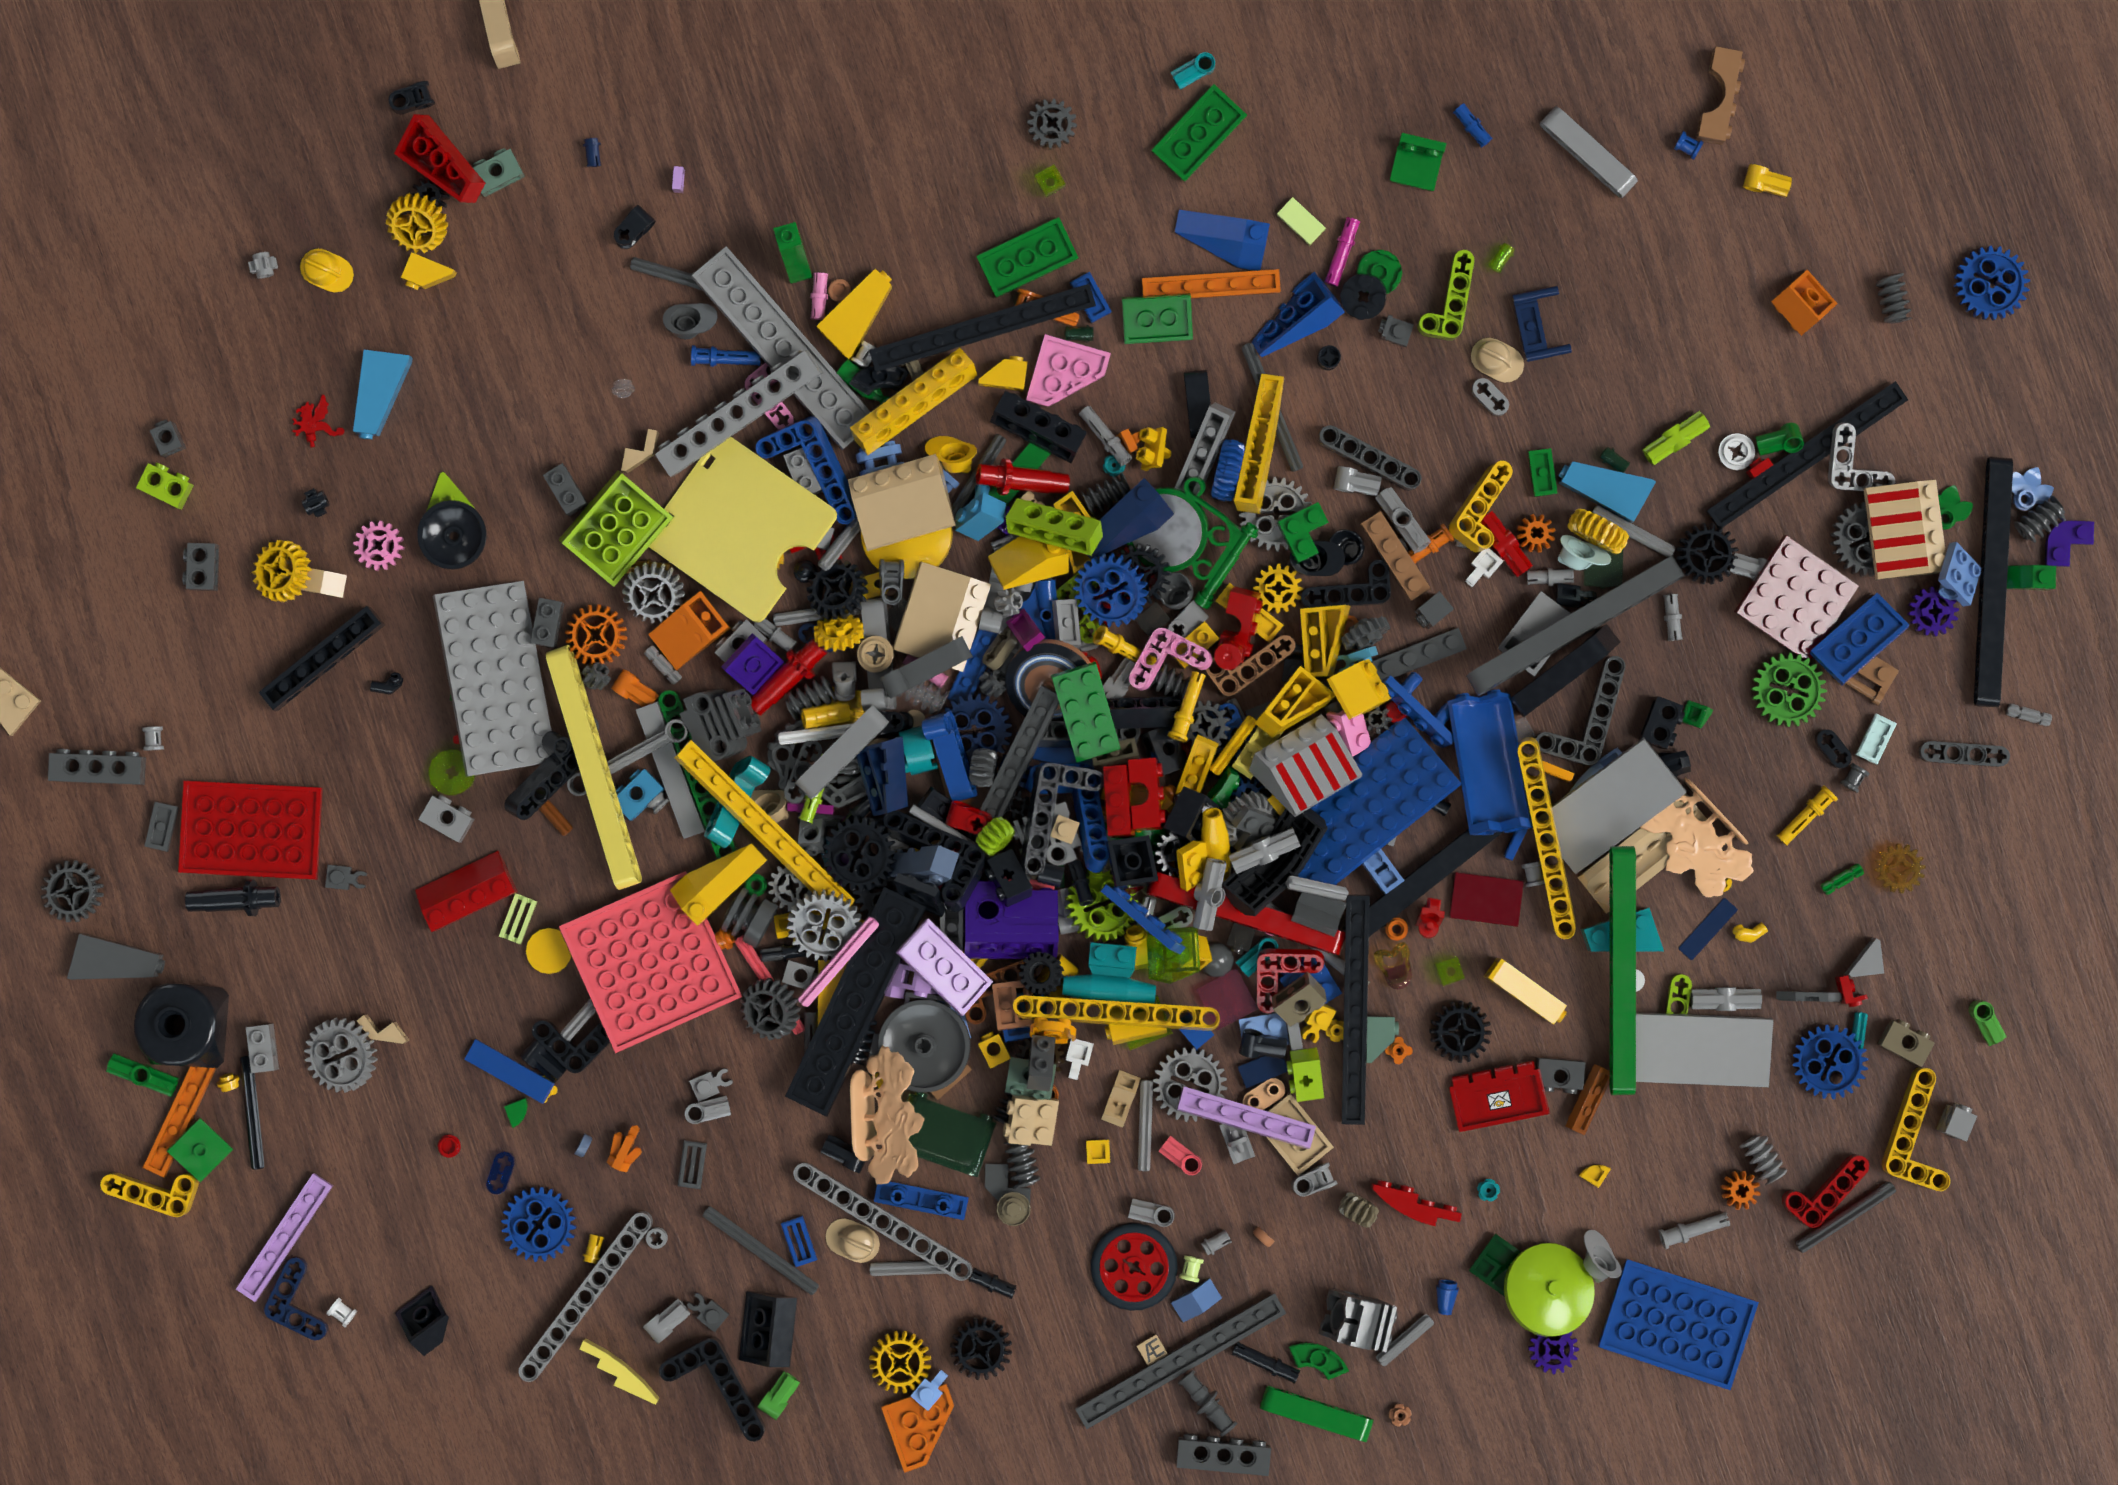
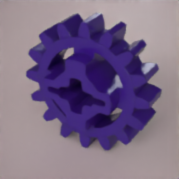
(1933, 621)
(1545, 1356)

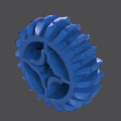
(1227, 470)

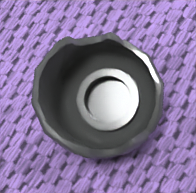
(1178, 592)
(1221, 960)

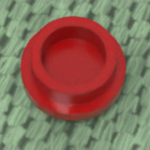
(449, 1146)

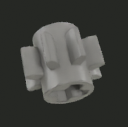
(262, 265)
(1008, 602)

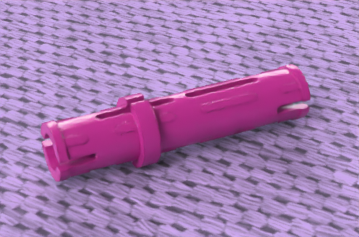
(1342, 251)

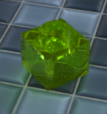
(1050, 173)
(1442, 966)

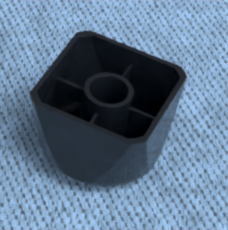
(204, 1031)

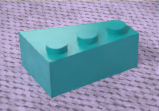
(1647, 936)

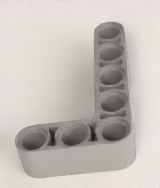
(876, 623)

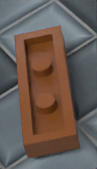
(1588, 1100)

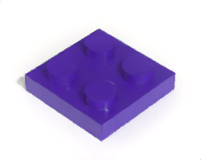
(752, 664)

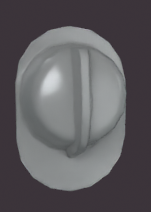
(1599, 1259)

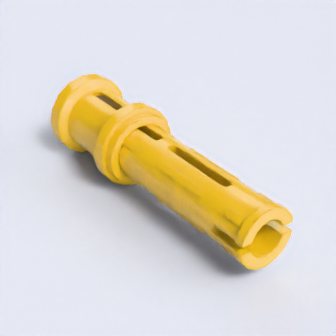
(1117, 644)
(1184, 716)
(1814, 807)

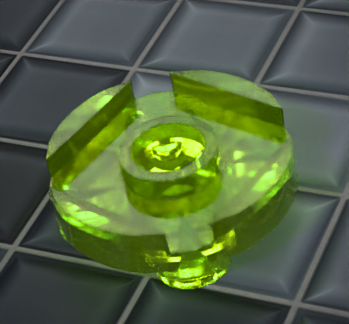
(440, 778)

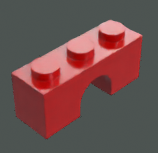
(1245, 606)
(1118, 801)
(1149, 814)

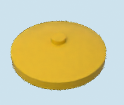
(928, 548)

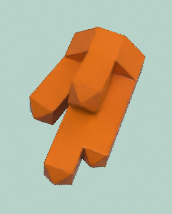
(620, 1155)

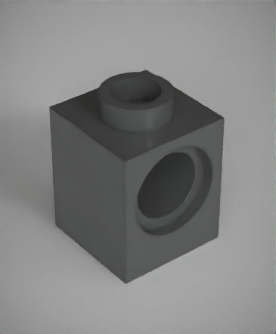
(176, 443)
(809, 830)

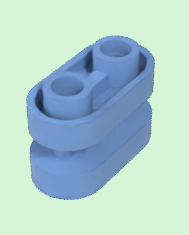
(888, 450)

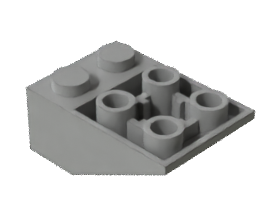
(1538, 616)

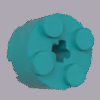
(917, 751)

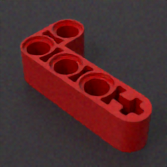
(1830, 1186)

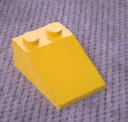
(1027, 562)

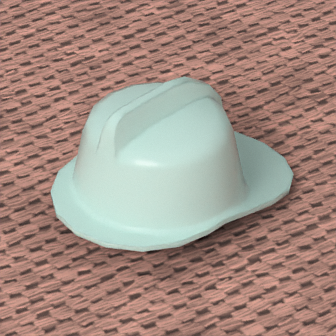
(1580, 554)

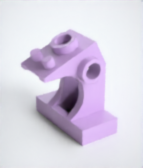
(899, 983)

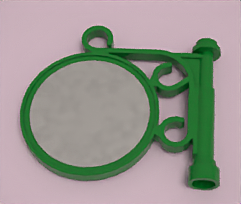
(1187, 534)

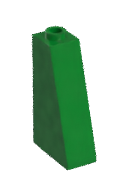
(793, 252)

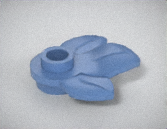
(2031, 487)

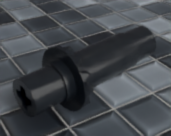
(247, 898)

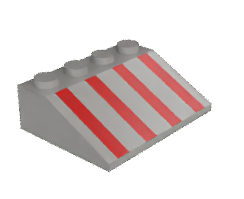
(1306, 766)

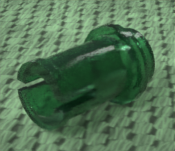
(1080, 333)
(1614, 459)

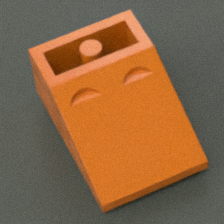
(689, 630)

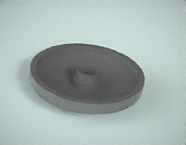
(930, 1040)

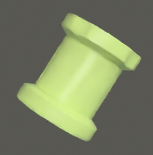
(1191, 1268)

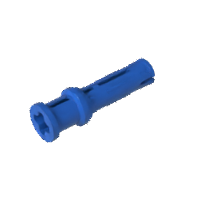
(713, 357)

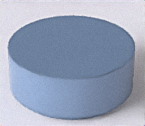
(583, 1145)

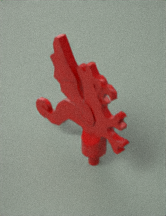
(311, 424)

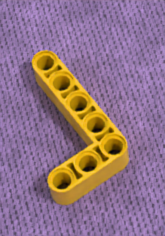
(1911, 1133)

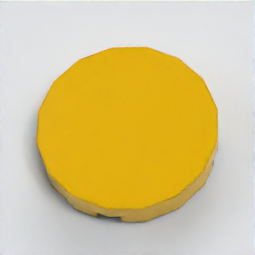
(548, 951)

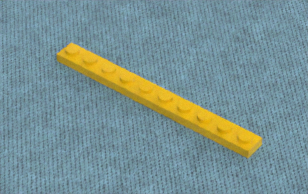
(758, 821)

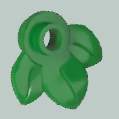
(1953, 508)

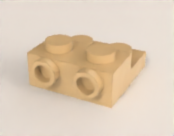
(1030, 1120)

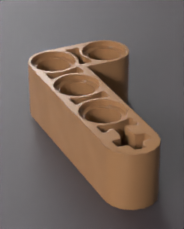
(1254, 663)

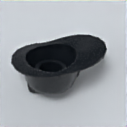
(1325, 563)

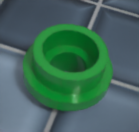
(763, 884)

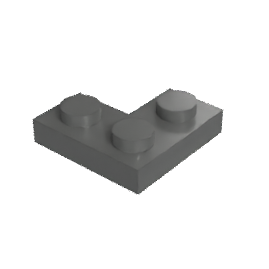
(1254, 824)

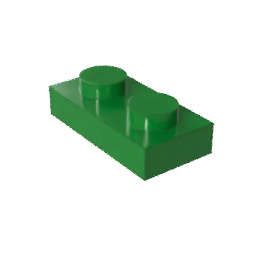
(1542, 472)

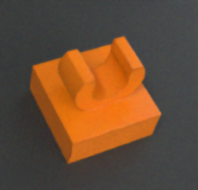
(1129, 441)

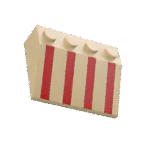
(1905, 529)

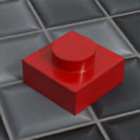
(1758, 467)

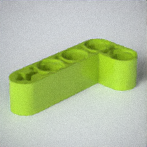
(1452, 294)

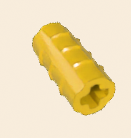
(825, 715)

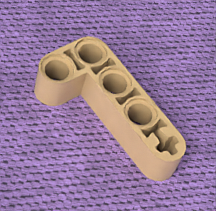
(499, 33)

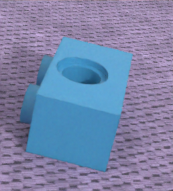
(650, 787)

